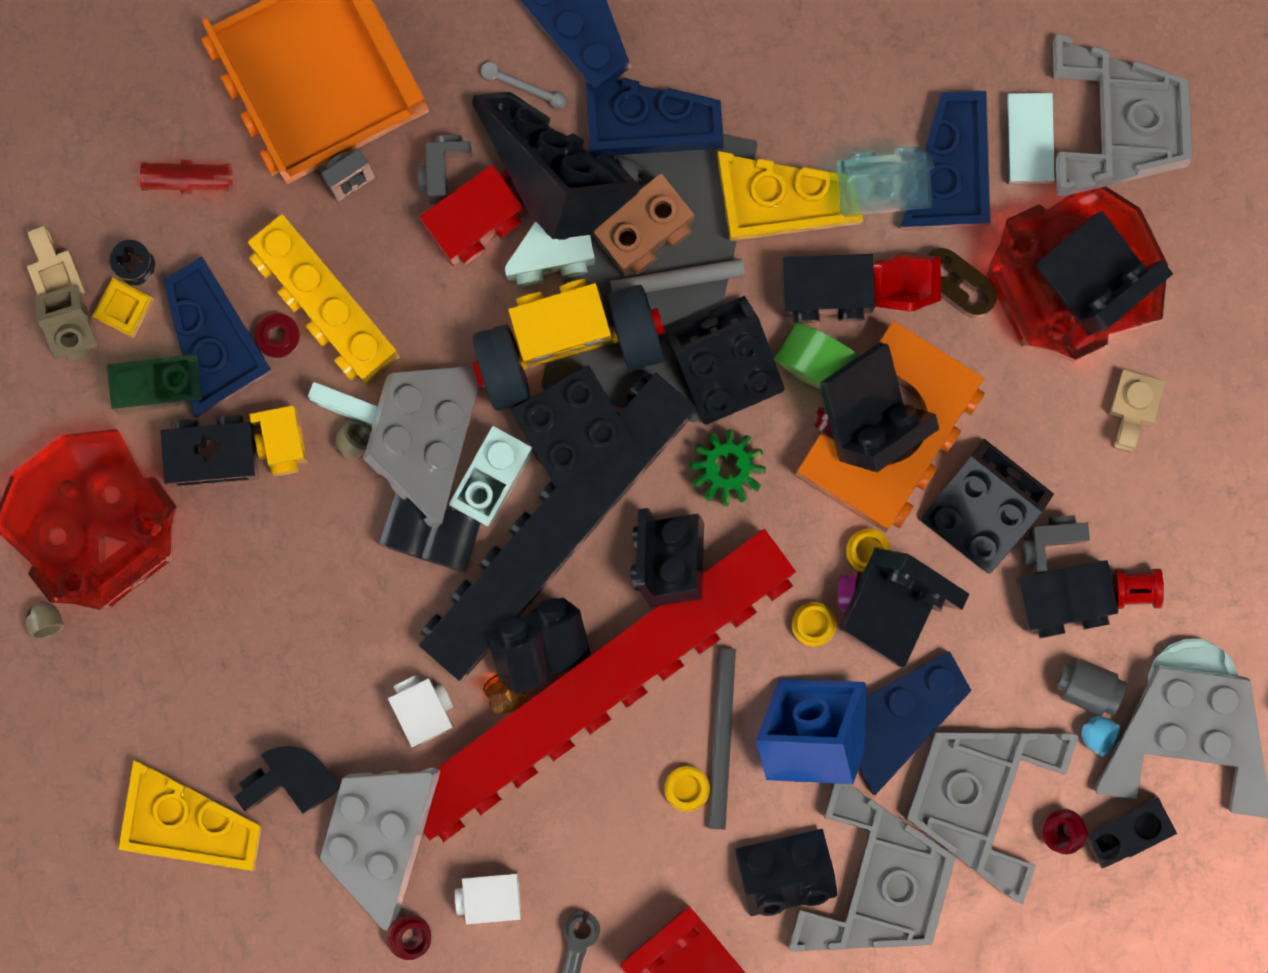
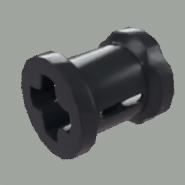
(122, 254)

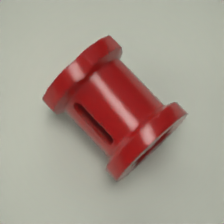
(1139, 588)

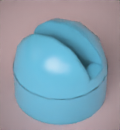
(1100, 734)

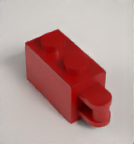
(474, 216)

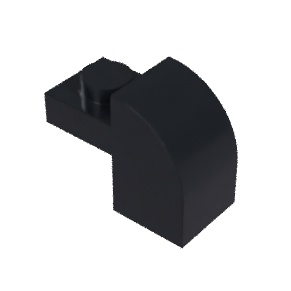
(296, 769)

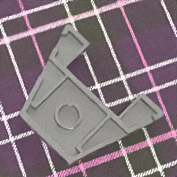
(1141, 120)
(1194, 719)
(967, 790)
(896, 886)

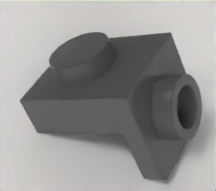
(433, 174)
(1061, 531)

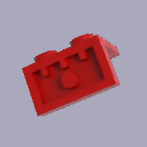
(682, 947)

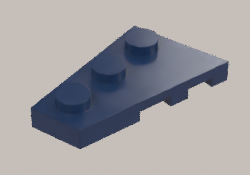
(585, 36)

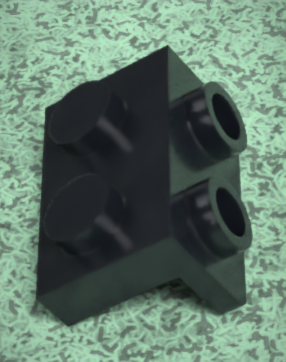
(786, 873)

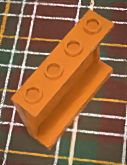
(313, 78)

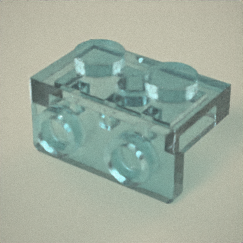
(885, 182)

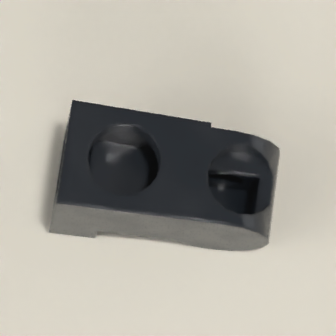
(1131, 832)

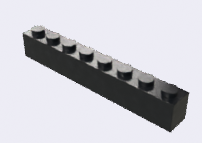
(553, 532)

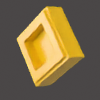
(123, 307)

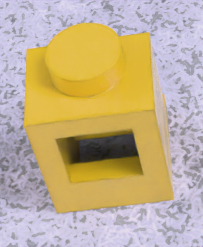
(280, 439)

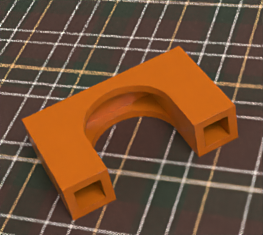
(940, 388)

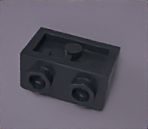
(668, 558)

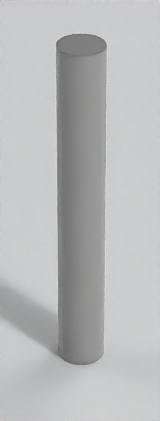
(683, 276)

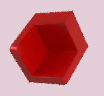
(907, 281)

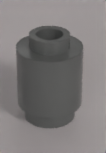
(1091, 687)

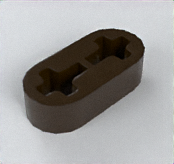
(971, 278)

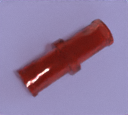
(186, 177)

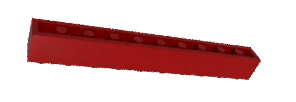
(603, 681)

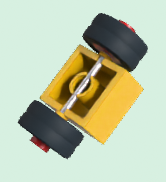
(561, 328)

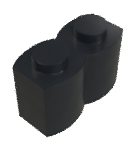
(446, 545)
(1067, 597)
(539, 645)

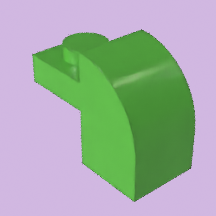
(813, 355)

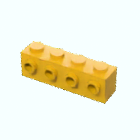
(324, 300)

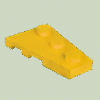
(777, 198)
(184, 824)

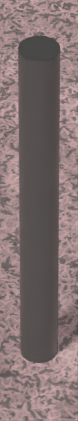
(722, 738)

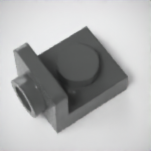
(346, 173)

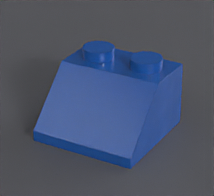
(814, 731)

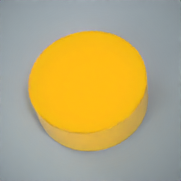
(687, 789)

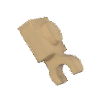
(53, 269)
(1136, 402)

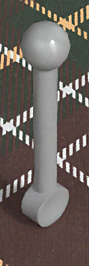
(490, 73)

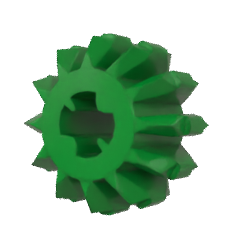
(742, 466)

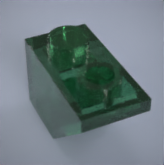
(154, 384)

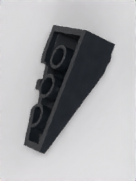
(556, 178)

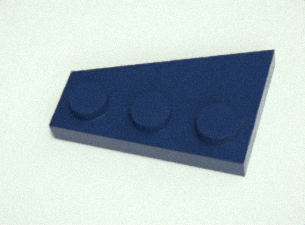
(648, 120)
(961, 165)
(215, 332)
(906, 715)

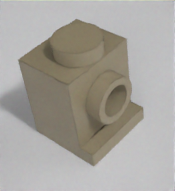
(66, 323)

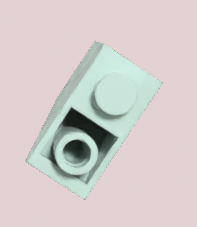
(543, 256)
(491, 476)

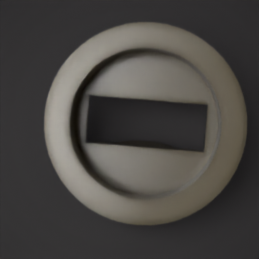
(349, 431)
(43, 621)

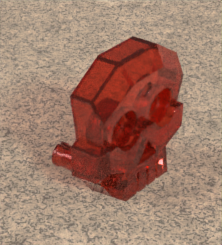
(1033, 235)
(67, 491)

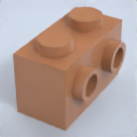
(645, 226)

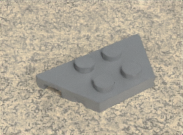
(422, 434)
(378, 836)

